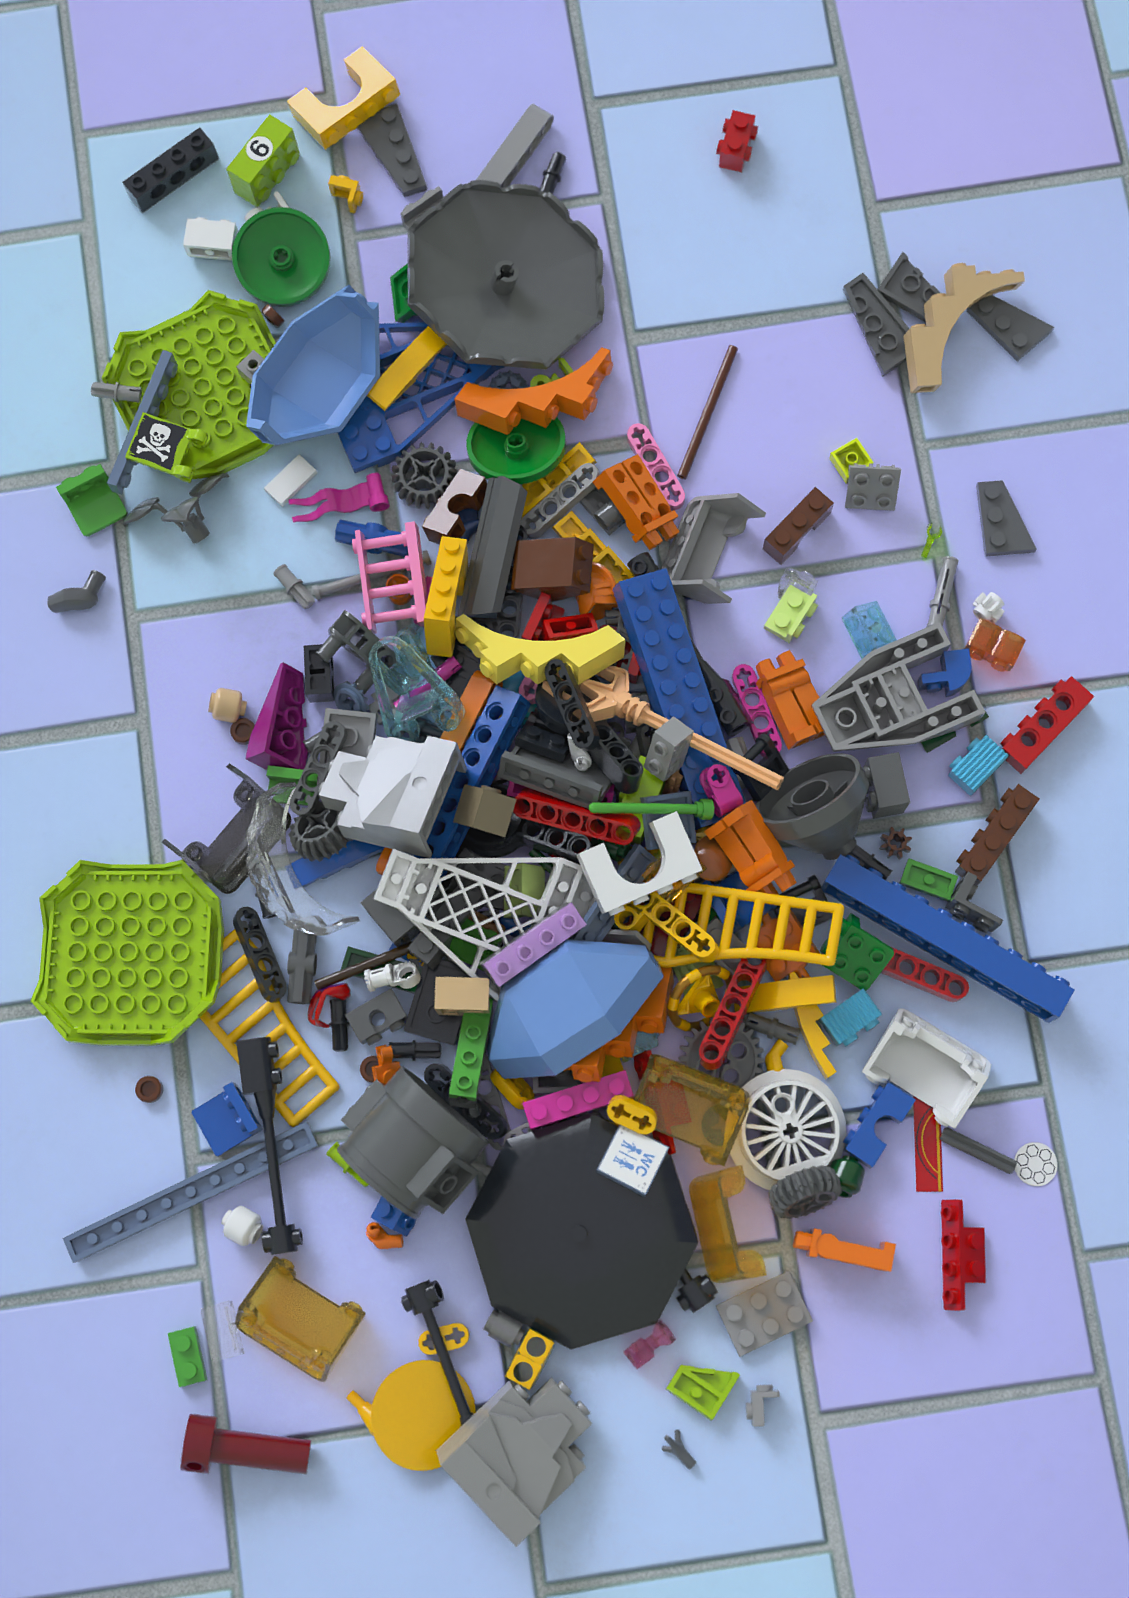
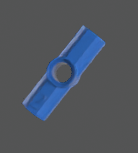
(346, 530)

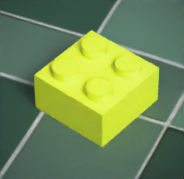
(847, 455)

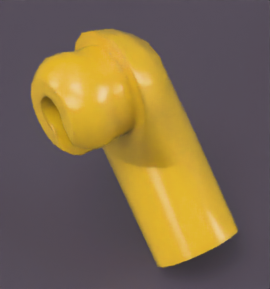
(773, 1057)

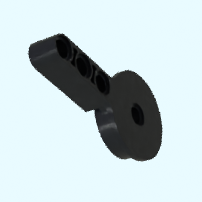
(610, 754)
(521, 833)

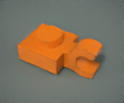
(386, 1068)

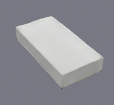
(290, 480)

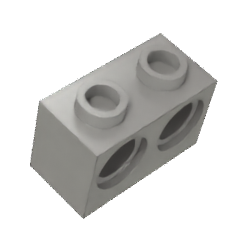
(668, 748)

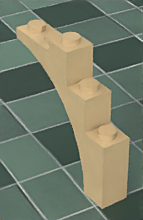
(927, 341)

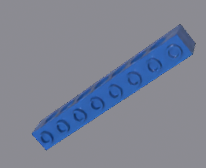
(502, 732)

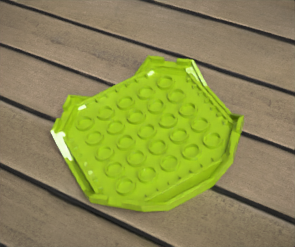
(207, 386)
(129, 953)

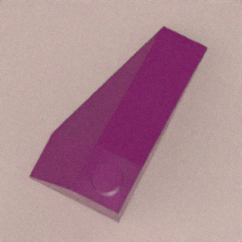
(280, 725)

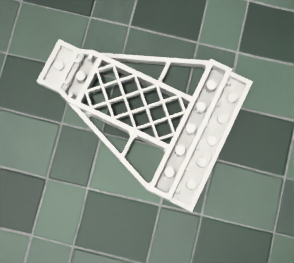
(411, 883)

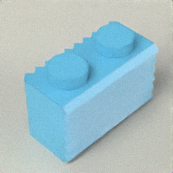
(977, 765)
(850, 1017)

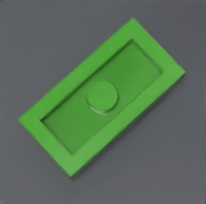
(928, 880)
(187, 1356)

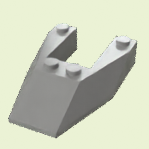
(880, 703)

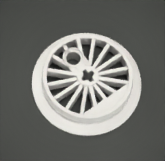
(791, 1117)

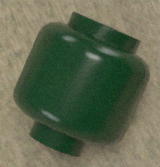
(849, 1174)

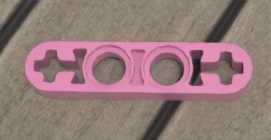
(656, 466)

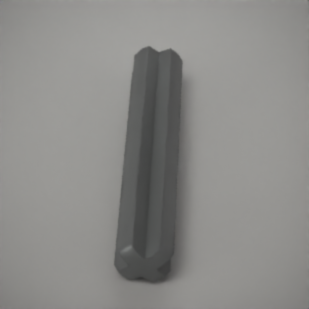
(978, 1150)

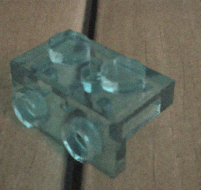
(868, 628)

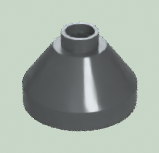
(818, 805)

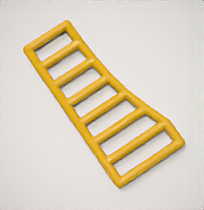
(751, 949)
(285, 1026)

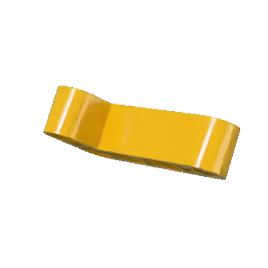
(671, 927)

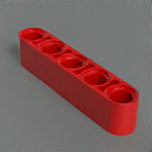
(563, 817)
(917, 980)
(729, 1019)

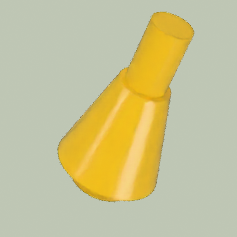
(363, 1408)

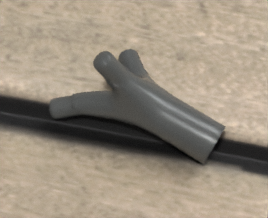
(677, 1448)

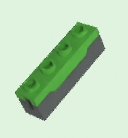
(470, 1059)

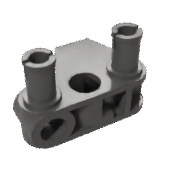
(358, 640)

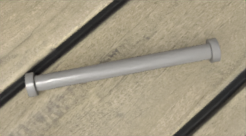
(356, 580)

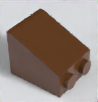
(553, 567)

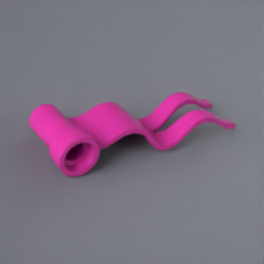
(346, 500)

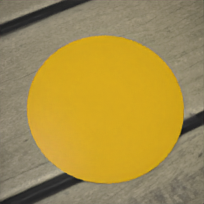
(416, 1414)

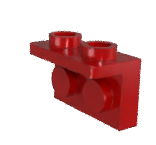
(542, 611)

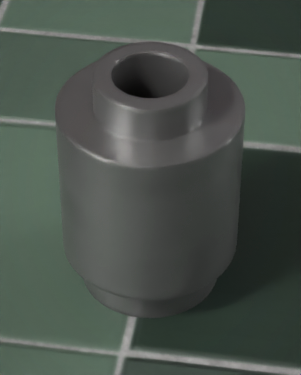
(504, 1328)

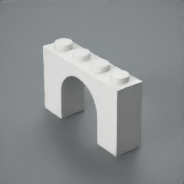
(677, 864)

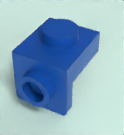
(392, 1217)

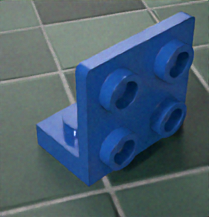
(744, 908)
(226, 1119)

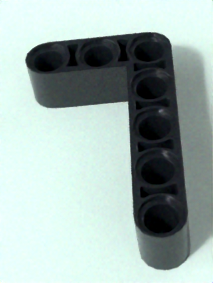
(511, 598)

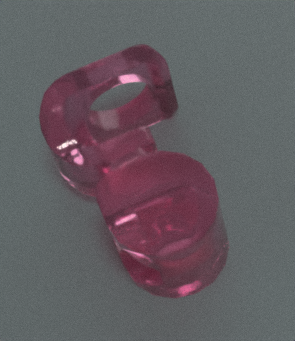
(643, 1349)

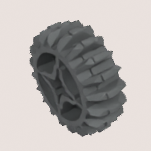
(437, 461)
(317, 834)
(805, 1192)

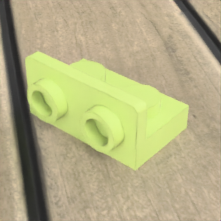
(790, 613)

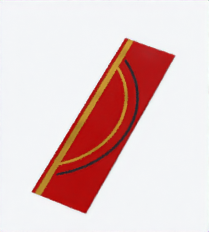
(927, 1149)

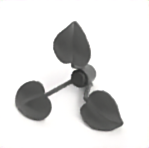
(191, 524)

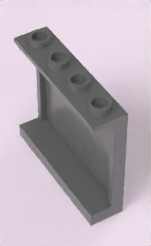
(556, 777)

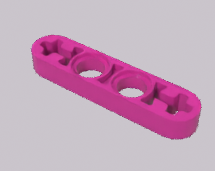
(760, 709)

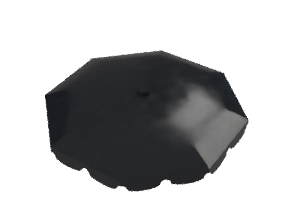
(572, 1245)

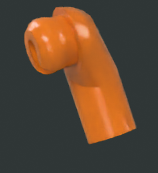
(381, 1239)

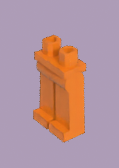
(639, 501)
(790, 698)
(753, 850)
(829, 1247)

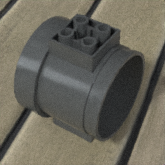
(411, 1144)

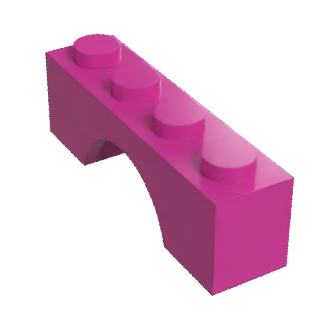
(576, 1100)

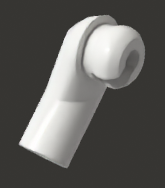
(579, 756)

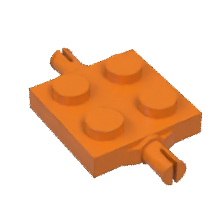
(782, 968)

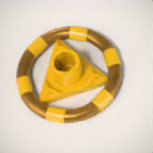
(700, 998)

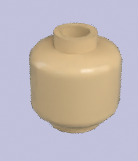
(227, 705)

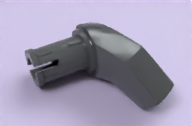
(77, 598)

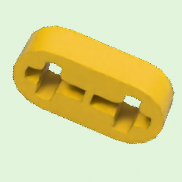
(513, 1089)
(635, 1109)
(450, 1344)

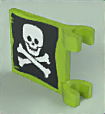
(163, 445)

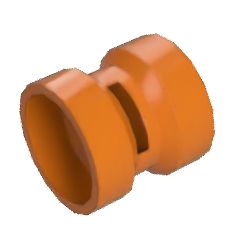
(397, 579)

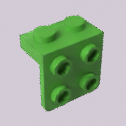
(92, 500)

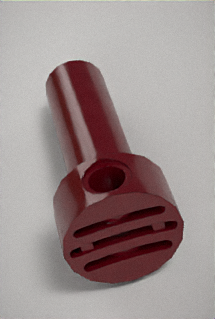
(209, 1445)

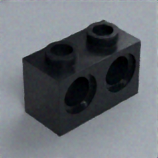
(318, 676)

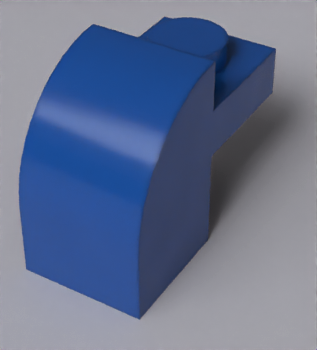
(955, 672)

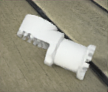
(392, 976)

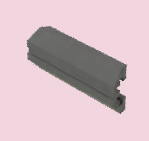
(493, 547)

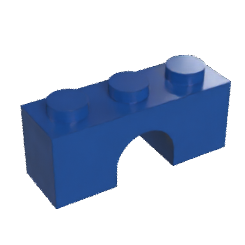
(888, 1103)

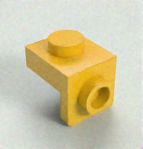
(346, 188)

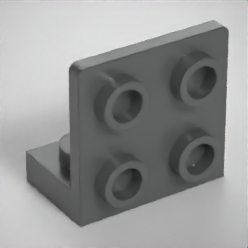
(962, 908)

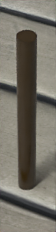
(362, 966)

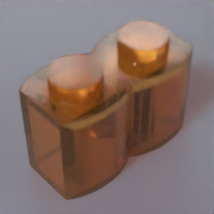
(994, 645)

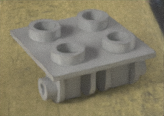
(872, 487)

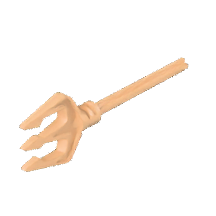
(616, 700)

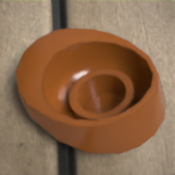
(713, 858)

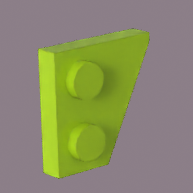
(702, 1388)

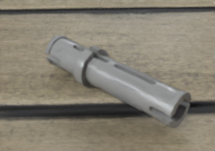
(948, 567)

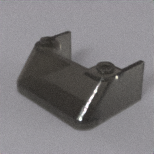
(225, 859)

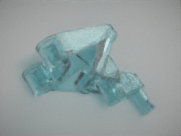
(440, 698)

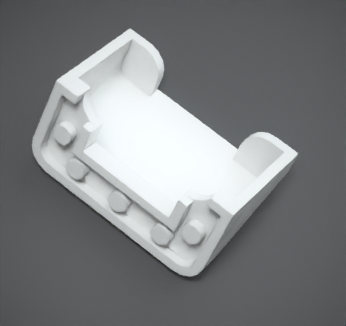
(928, 1066)

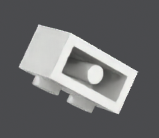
(209, 238)

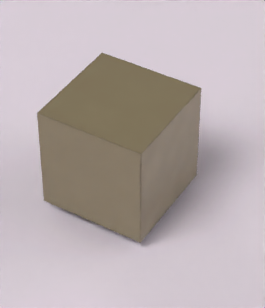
(484, 809)

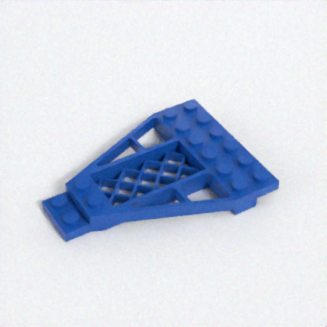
(367, 433)

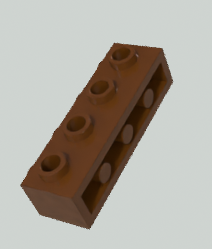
(998, 833)

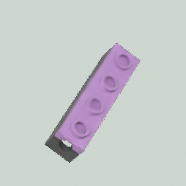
(532, 944)

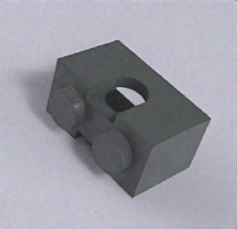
(361, 1017)

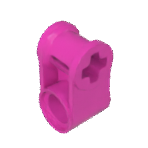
(722, 790)

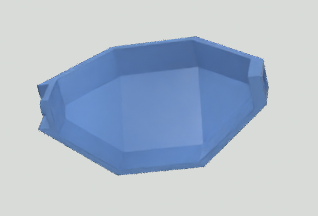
(317, 371)
(568, 1006)

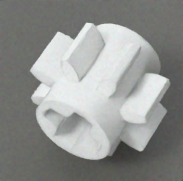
(988, 607)

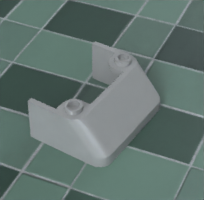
(701, 541)

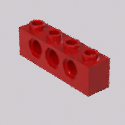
(1076, 699)

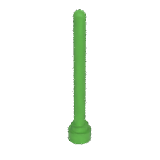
(703, 808)

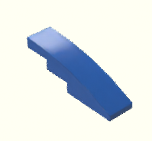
(355, 853)

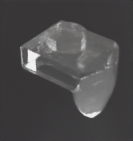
(802, 580)

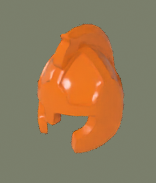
(600, 593)

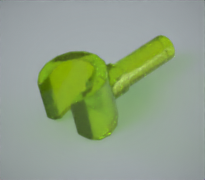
(930, 539)

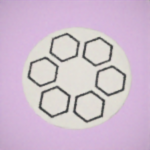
(1035, 1164)

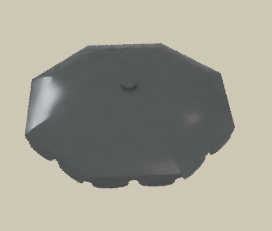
(505, 275)

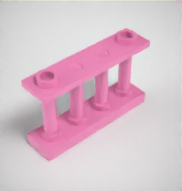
(412, 562)

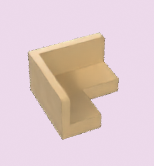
(461, 995)

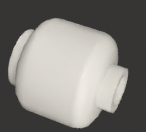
(242, 1226)

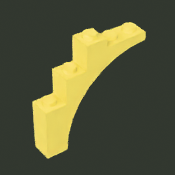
(505, 655)

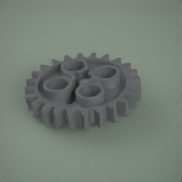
(744, 1065)

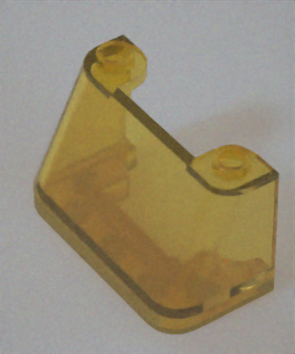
(693, 1106)
(715, 1227)
(297, 1320)

